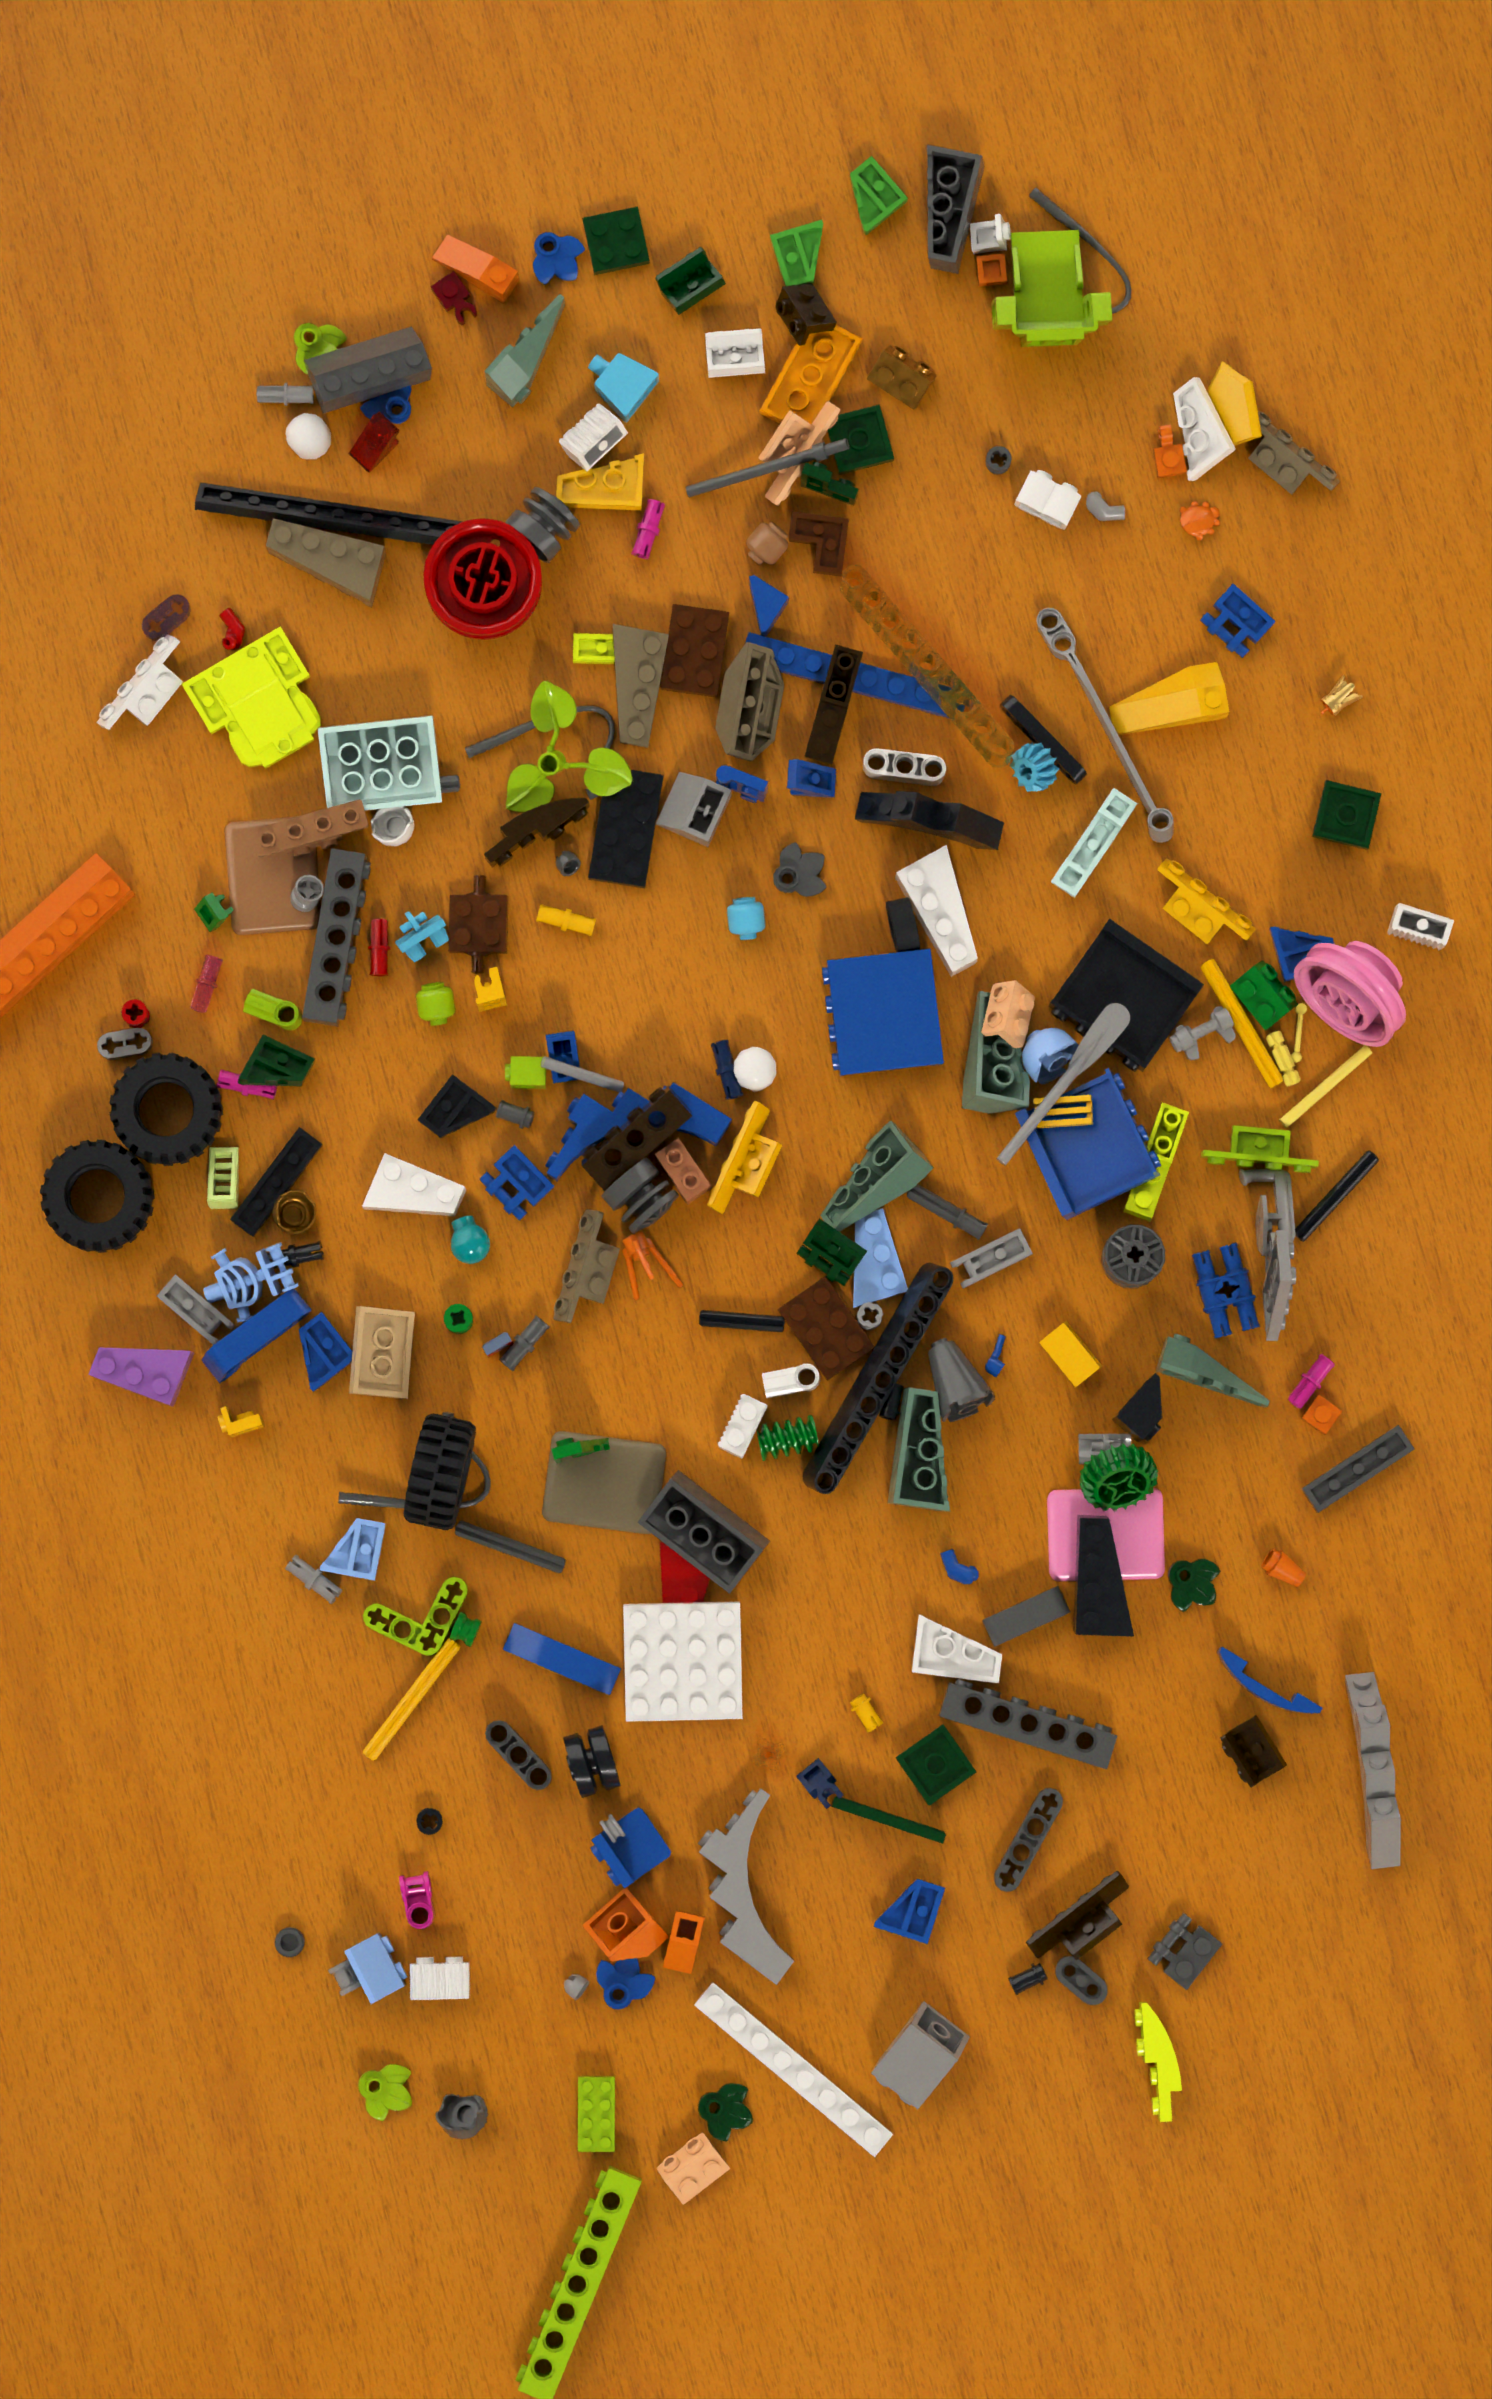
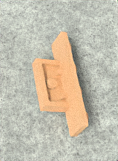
(793, 437)

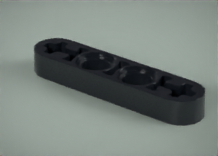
(1038, 734)

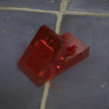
(375, 442)

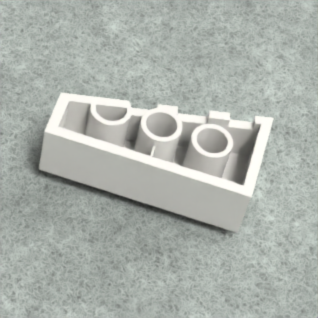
(939, 908)

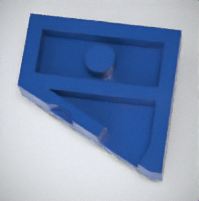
(1293, 947)
(323, 1351)
(913, 1911)

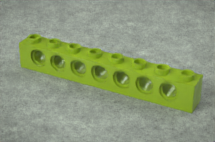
(545, 2385)

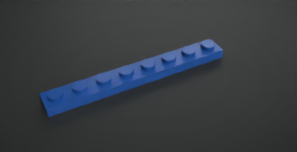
(869, 682)

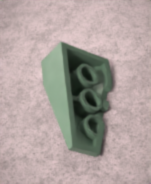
(1195, 1366)

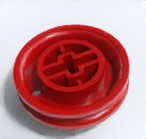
(462, 558)

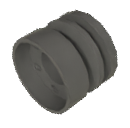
(545, 519)
(640, 1195)
(1122, 1269)

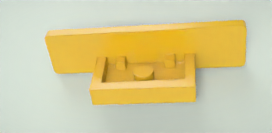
(1199, 908)
(747, 1162)

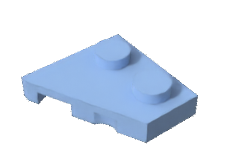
(357, 1551)

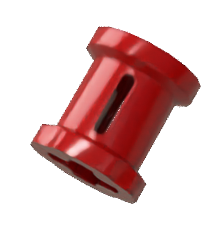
(129, 1007)

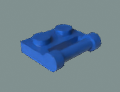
(749, 786)

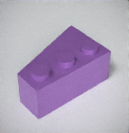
(144, 1371)

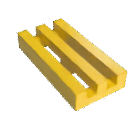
(1063, 1111)

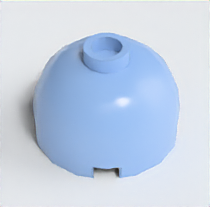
(1047, 1054)

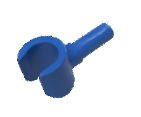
(994, 1365)

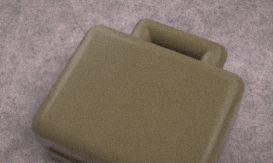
(605, 1487)

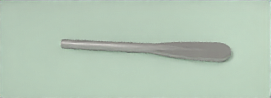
(1097, 1040)

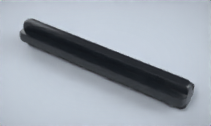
(1336, 1195)

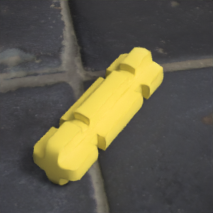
(1283, 1058)

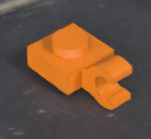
(1169, 457)

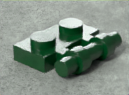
(835, 1248)

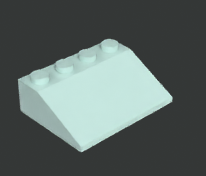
(381, 763)

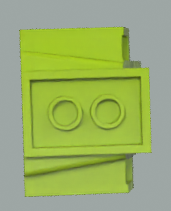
(1048, 292)

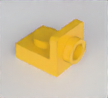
(245, 1422)

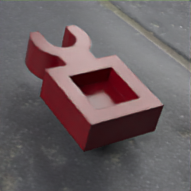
(452, 295)

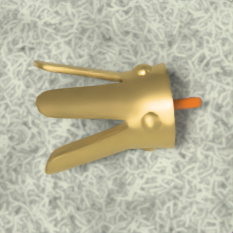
(1336, 700)

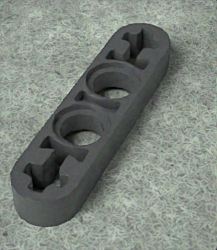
(1033, 1842)

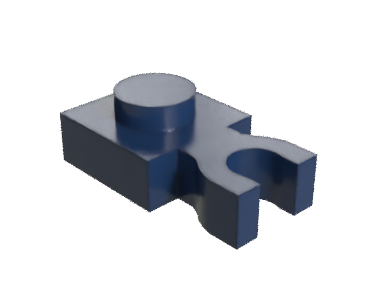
(819, 1782)

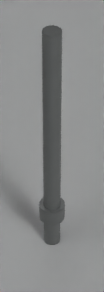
(819, 452)

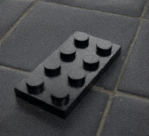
(627, 832)

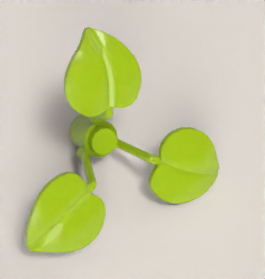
(528, 784)

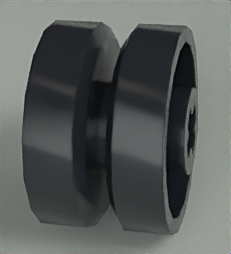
(592, 1761)

